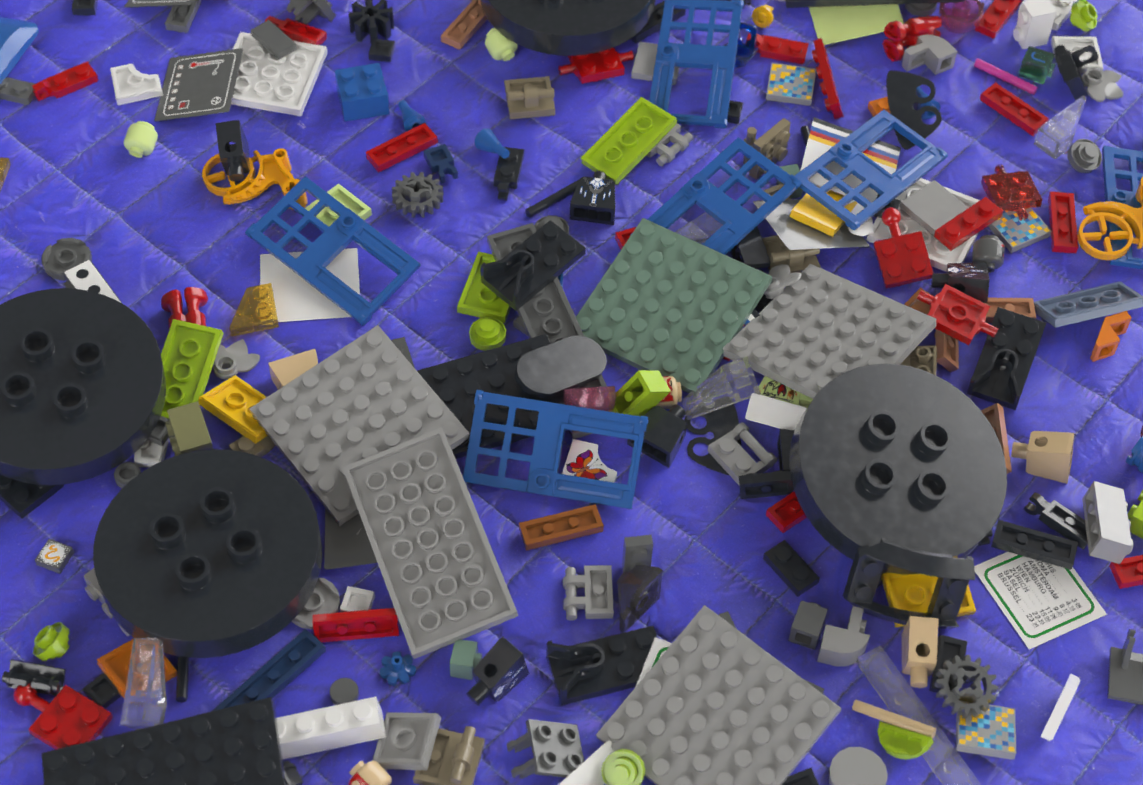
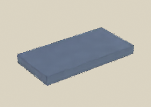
(1088, 304)

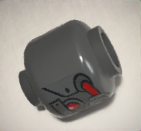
(990, 251)

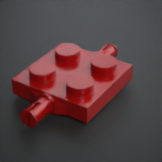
(597, 65)
(958, 314)

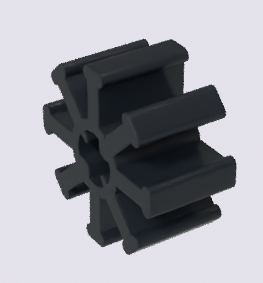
(371, 20)

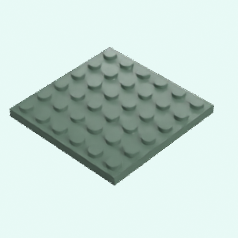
(671, 304)

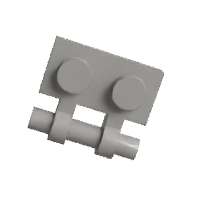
(668, 154)
(598, 592)

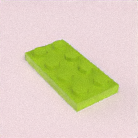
(629, 140)
(188, 362)

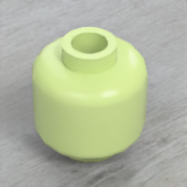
(500, 46)
(140, 139)

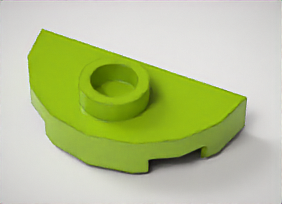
(902, 742)

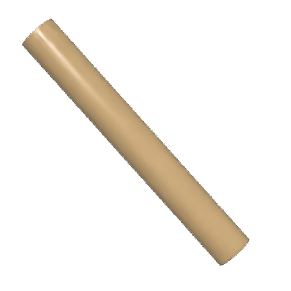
(893, 718)

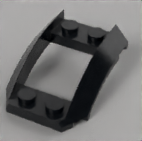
(948, 592)

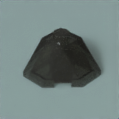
(637, 593)

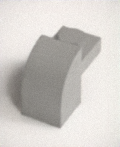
(931, 51)
(843, 646)

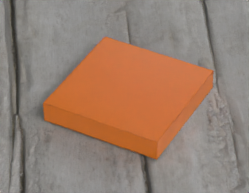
(117, 662)

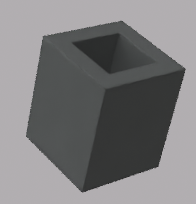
(808, 624)

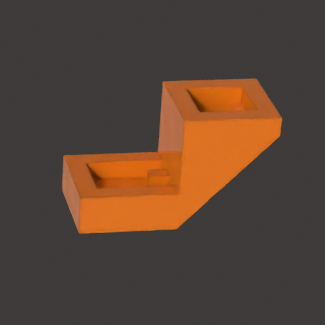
(1107, 338)

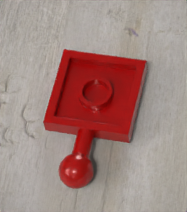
(902, 257)
(67, 719)

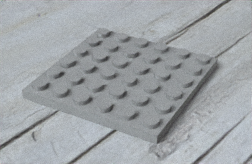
(826, 329)
(350, 410)
(719, 712)

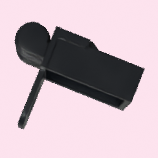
(1069, 65)

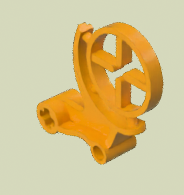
(273, 169)
(1119, 214)

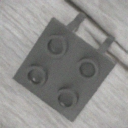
(1126, 672)
(554, 748)

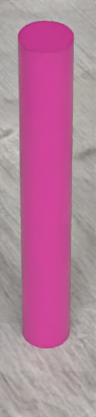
(1005, 76)

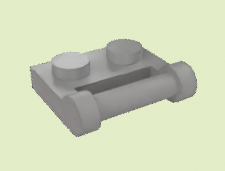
(735, 459)

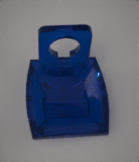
(747, 50)

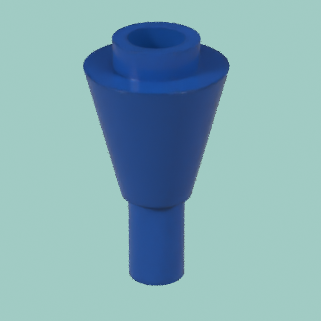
(928, 114)
(410, 117)
(487, 141)

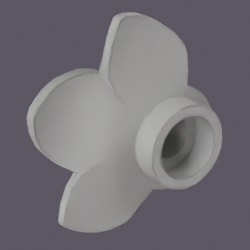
(1102, 84)
(780, 278)
(235, 359)

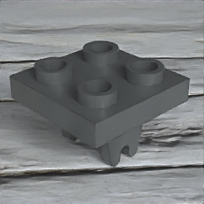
(310, 9)

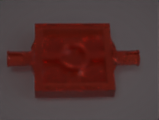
(1012, 191)

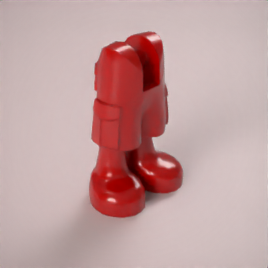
(907, 34)
(194, 298)

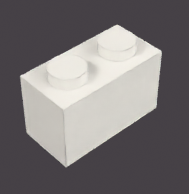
(1034, 23)

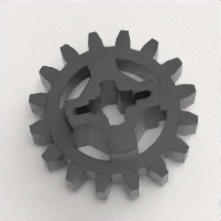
(417, 194)
(974, 695)

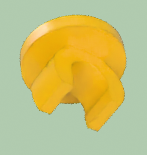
(762, 16)

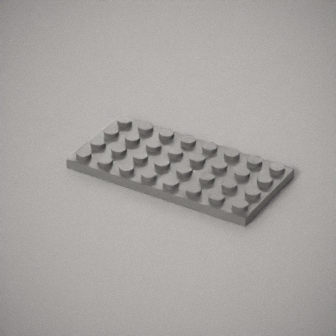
(429, 543)

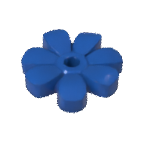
(397, 668)

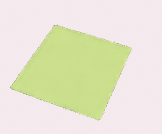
(851, 22)

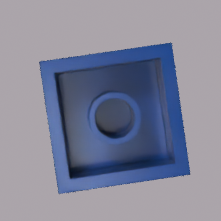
(362, 92)

